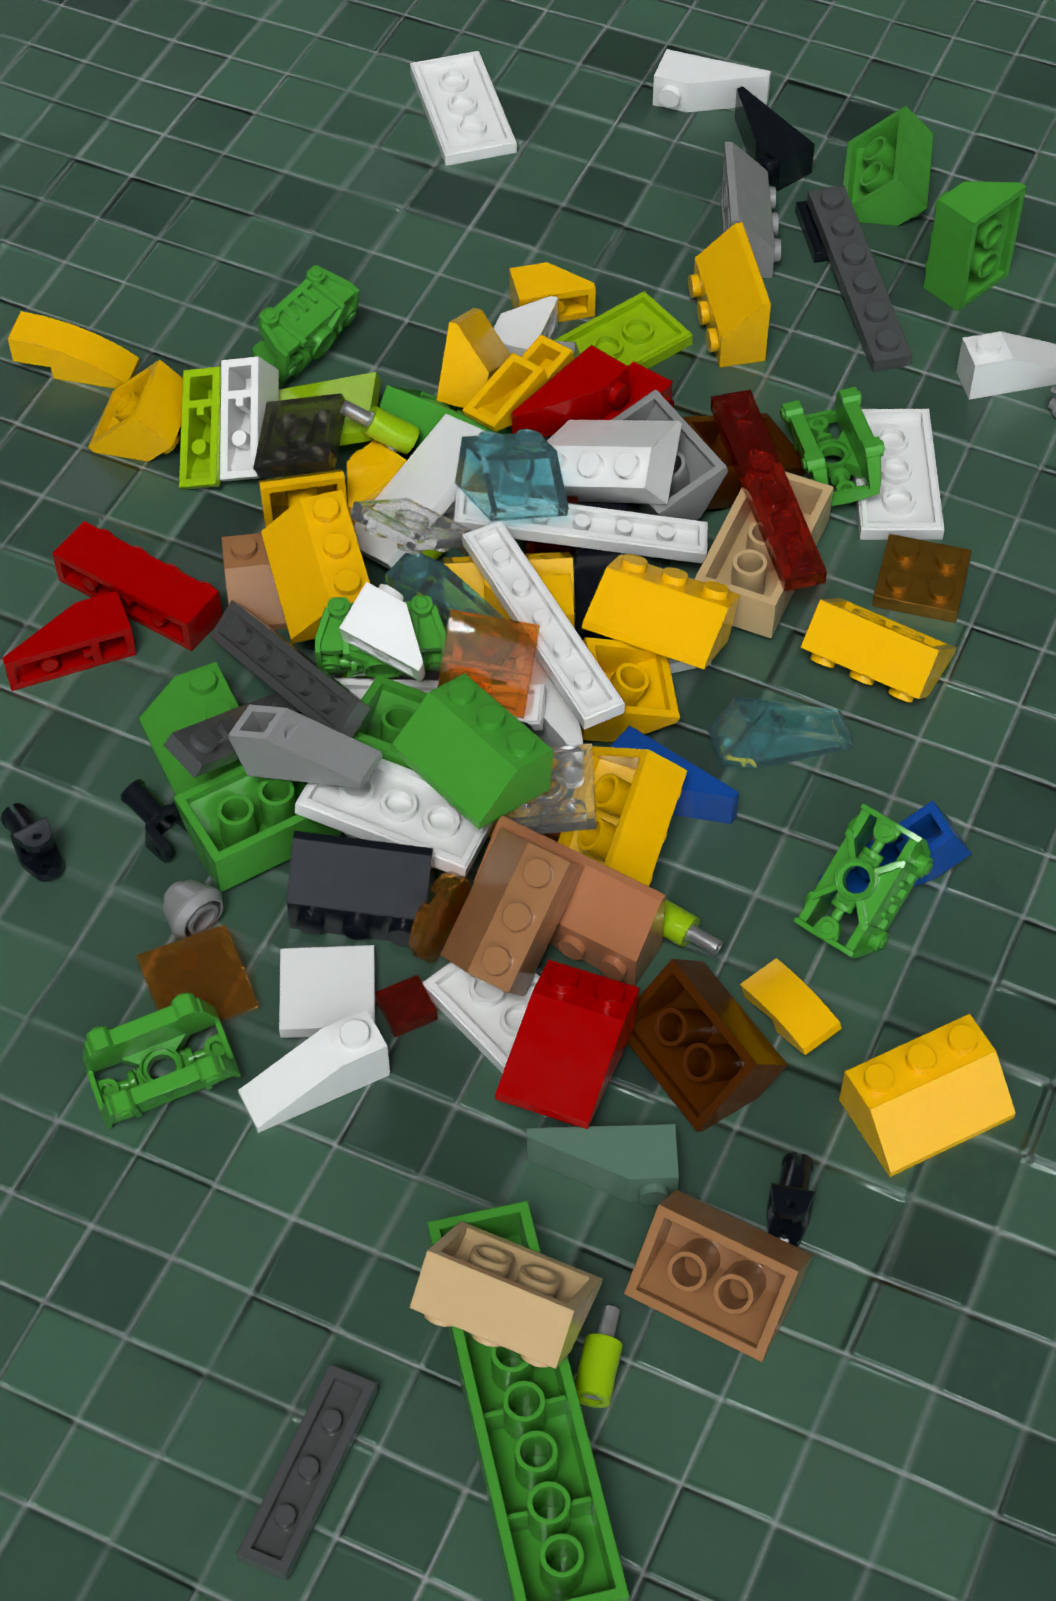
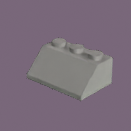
(750, 200)
(696, 466)

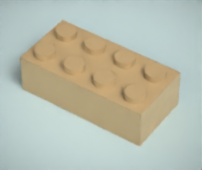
(743, 562)

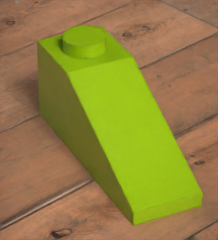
(200, 429)

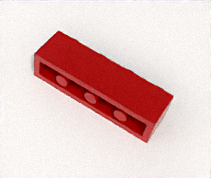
(149, 589)

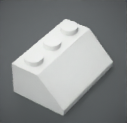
(617, 459)

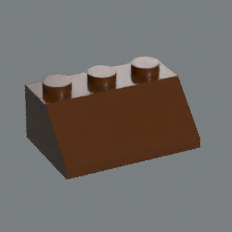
(701, 1044)

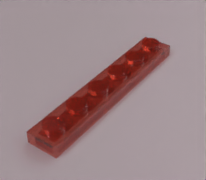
(768, 491)

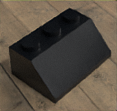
(357, 886)

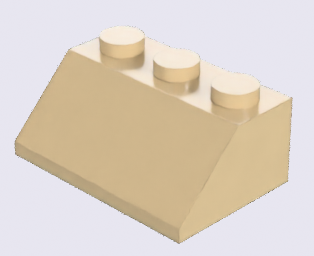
(504, 1294)

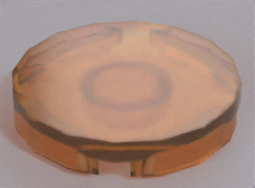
(437, 919)

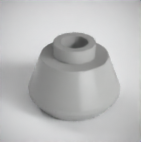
(191, 907)

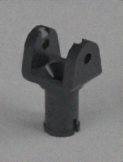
(155, 815)
(33, 843)
(791, 1200)

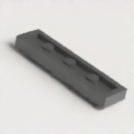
(207, 744)
(307, 1473)

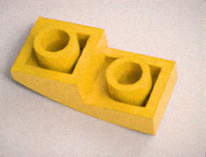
(791, 1005)

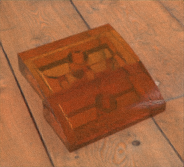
(493, 654)
(201, 966)

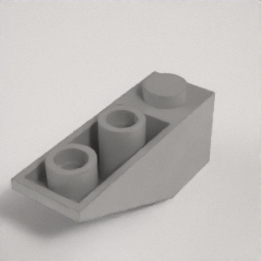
(296, 748)

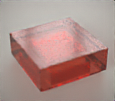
(406, 1006)

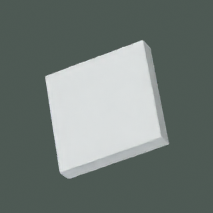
(324, 987)

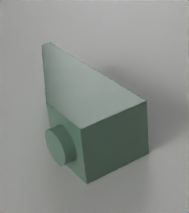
(619, 1160)

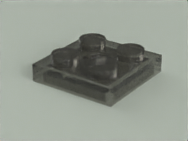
(300, 436)

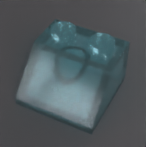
(511, 475)

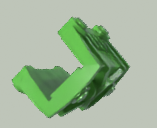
(306, 322)
(856, 446)
(341, 657)
(883, 896)
(149, 1040)

